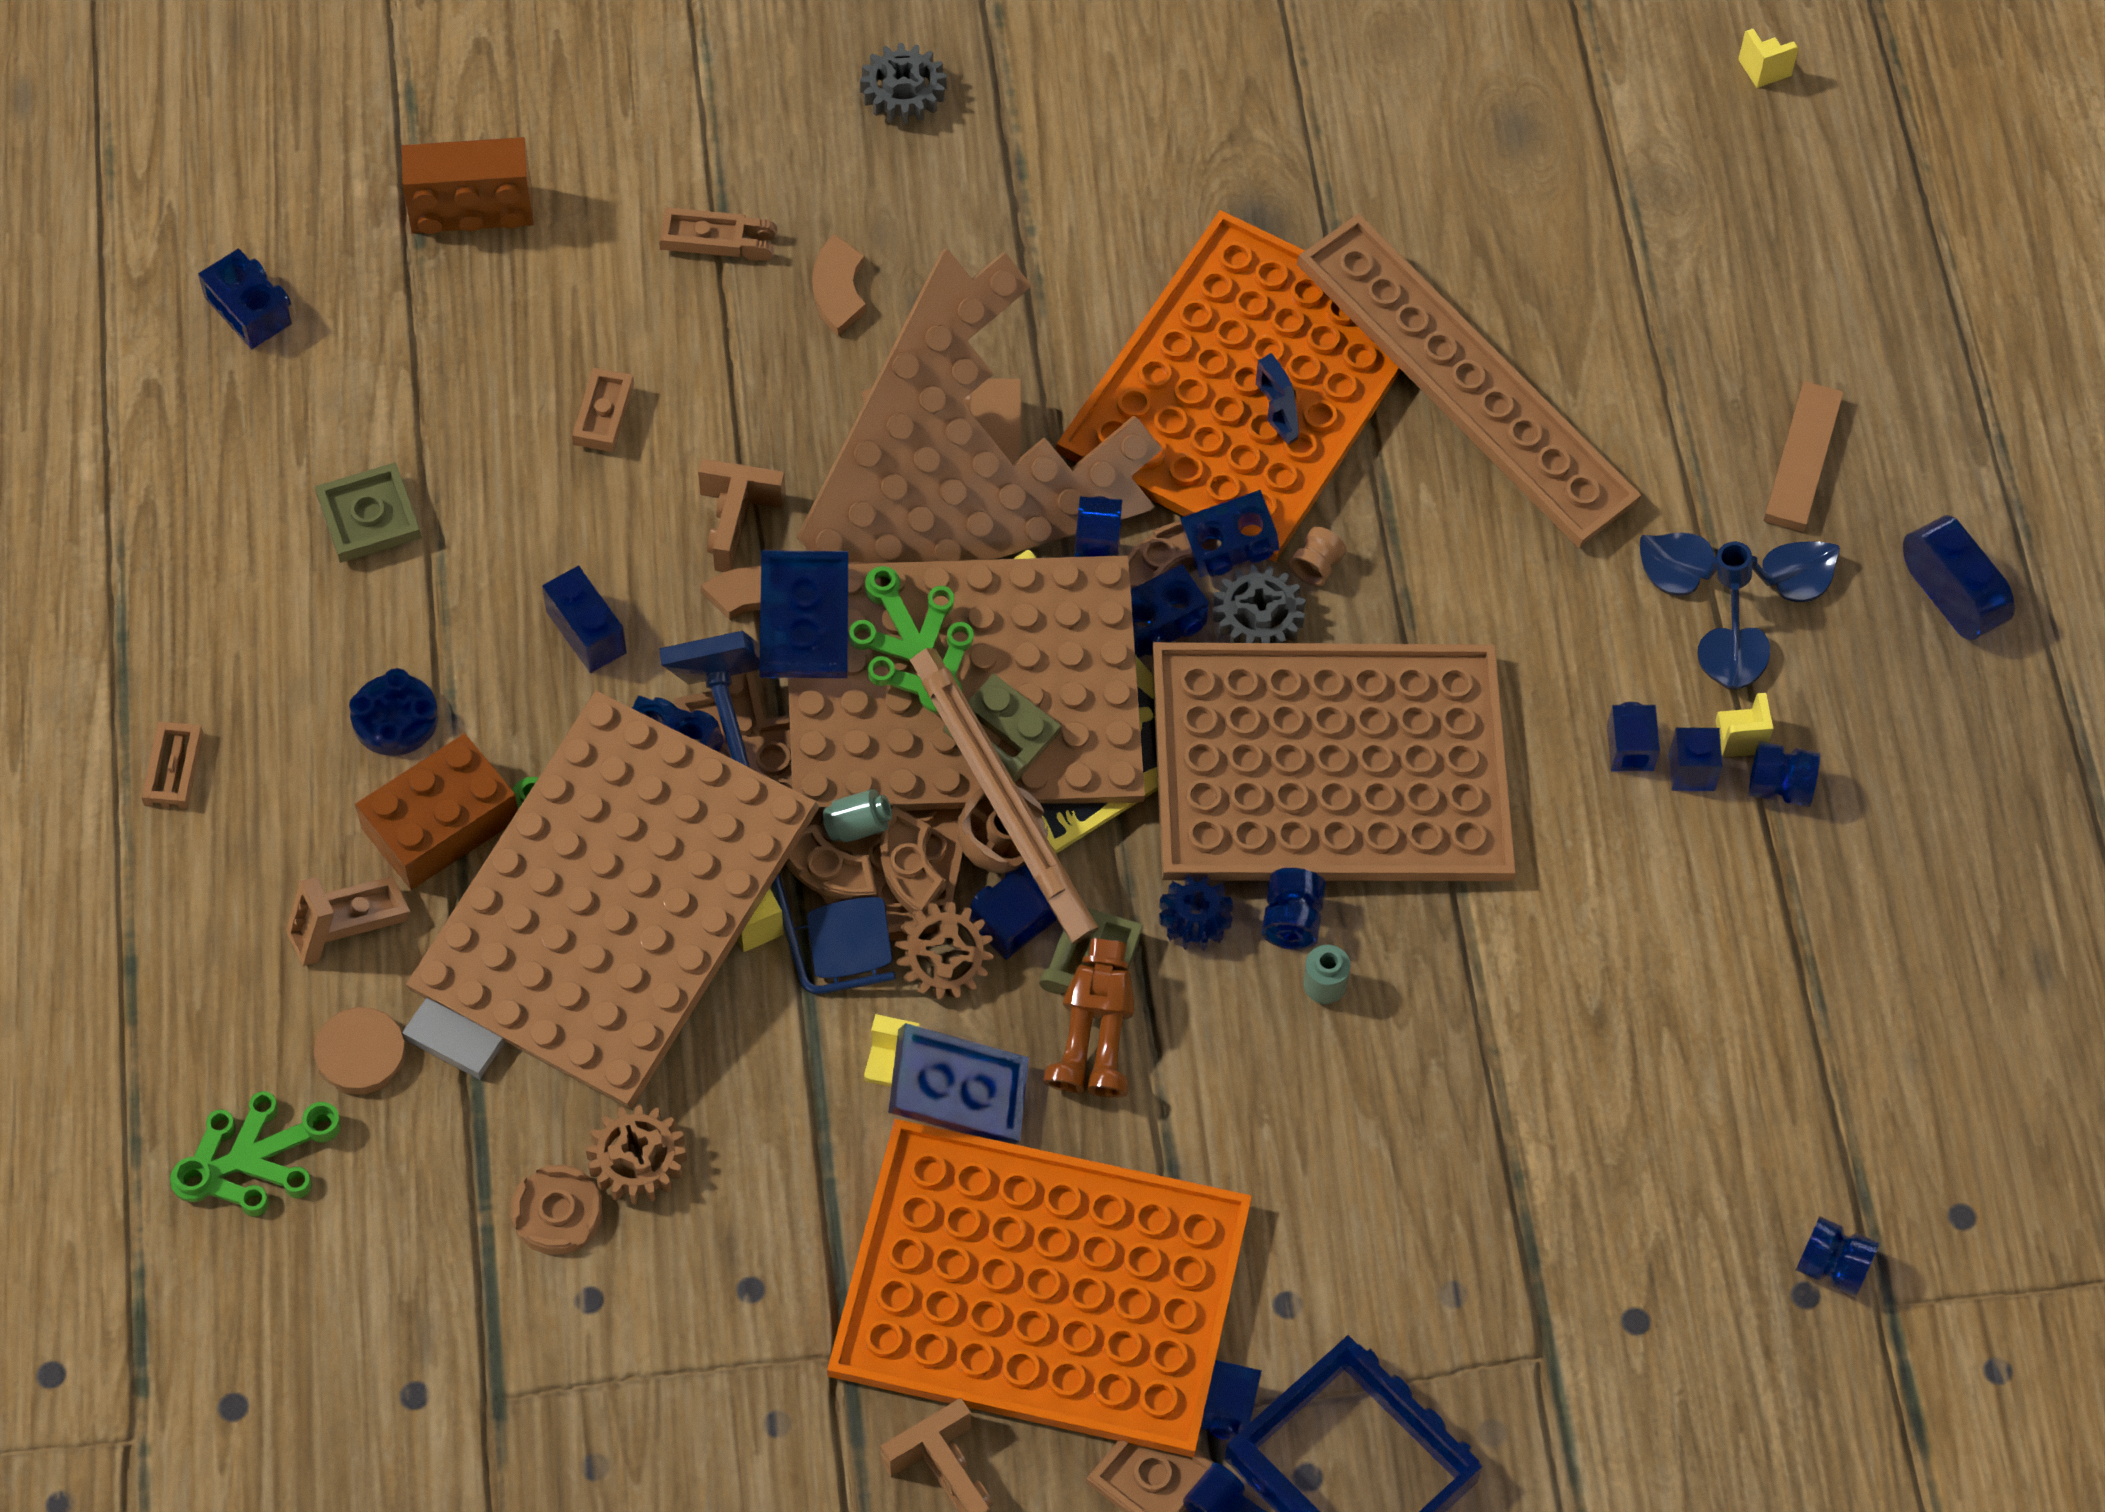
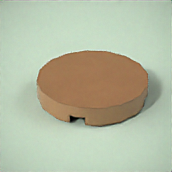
(359, 1050)
(556, 1210)

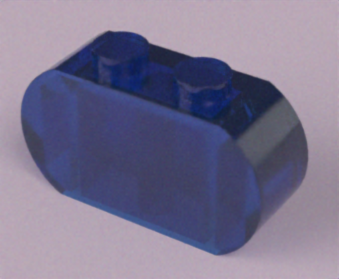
(1958, 577)

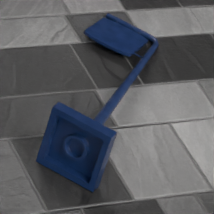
(844, 935)

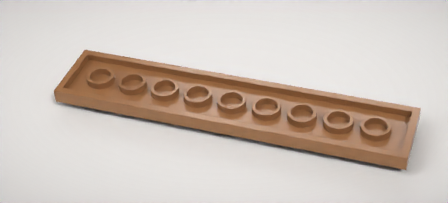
(1469, 380)

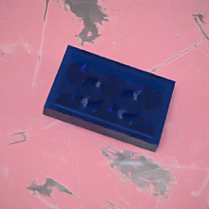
(804, 614)
(958, 1084)

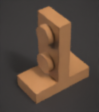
(736, 488)
(341, 913)
(929, 1441)

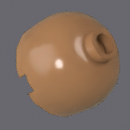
(985, 837)

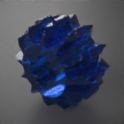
(1195, 896)

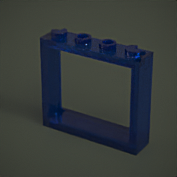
(1387, 1391)

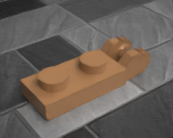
(717, 234)

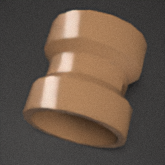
(1320, 552)

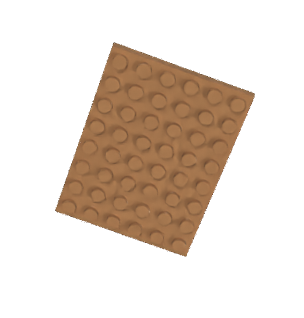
(1038, 624)
(1331, 761)
(613, 898)

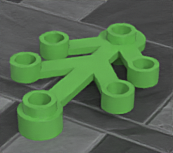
(912, 640)
(249, 1155)

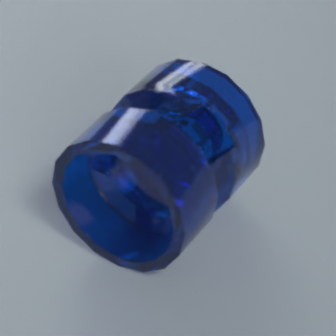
(1784, 774)
(1293, 908)
(1837, 1256)

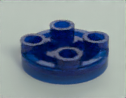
(394, 713)

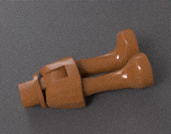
(1103, 992)

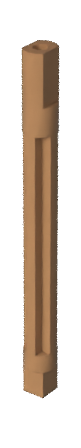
(1004, 796)

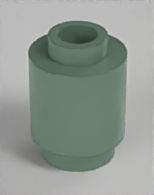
(857, 816)
(1326, 974)

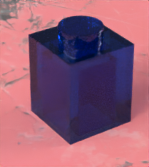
(1633, 737)
(1695, 759)
(1230, 1399)

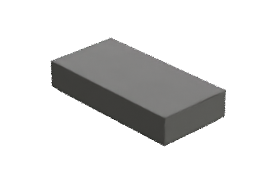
(452, 1038)

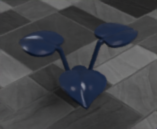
(1726, 655)

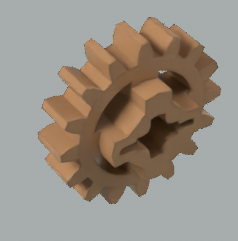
(948, 929)
(651, 1145)

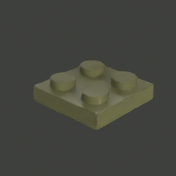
(368, 512)

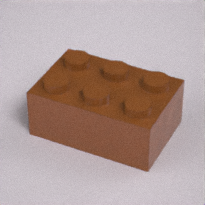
(467, 185)
(437, 811)

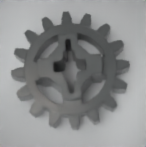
(903, 83)
(1262, 592)

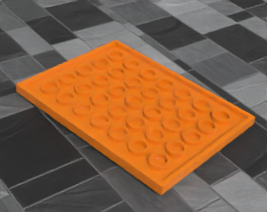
(1196, 388)
(1041, 1287)

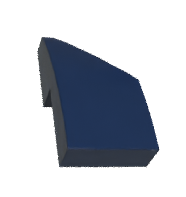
(1278, 389)

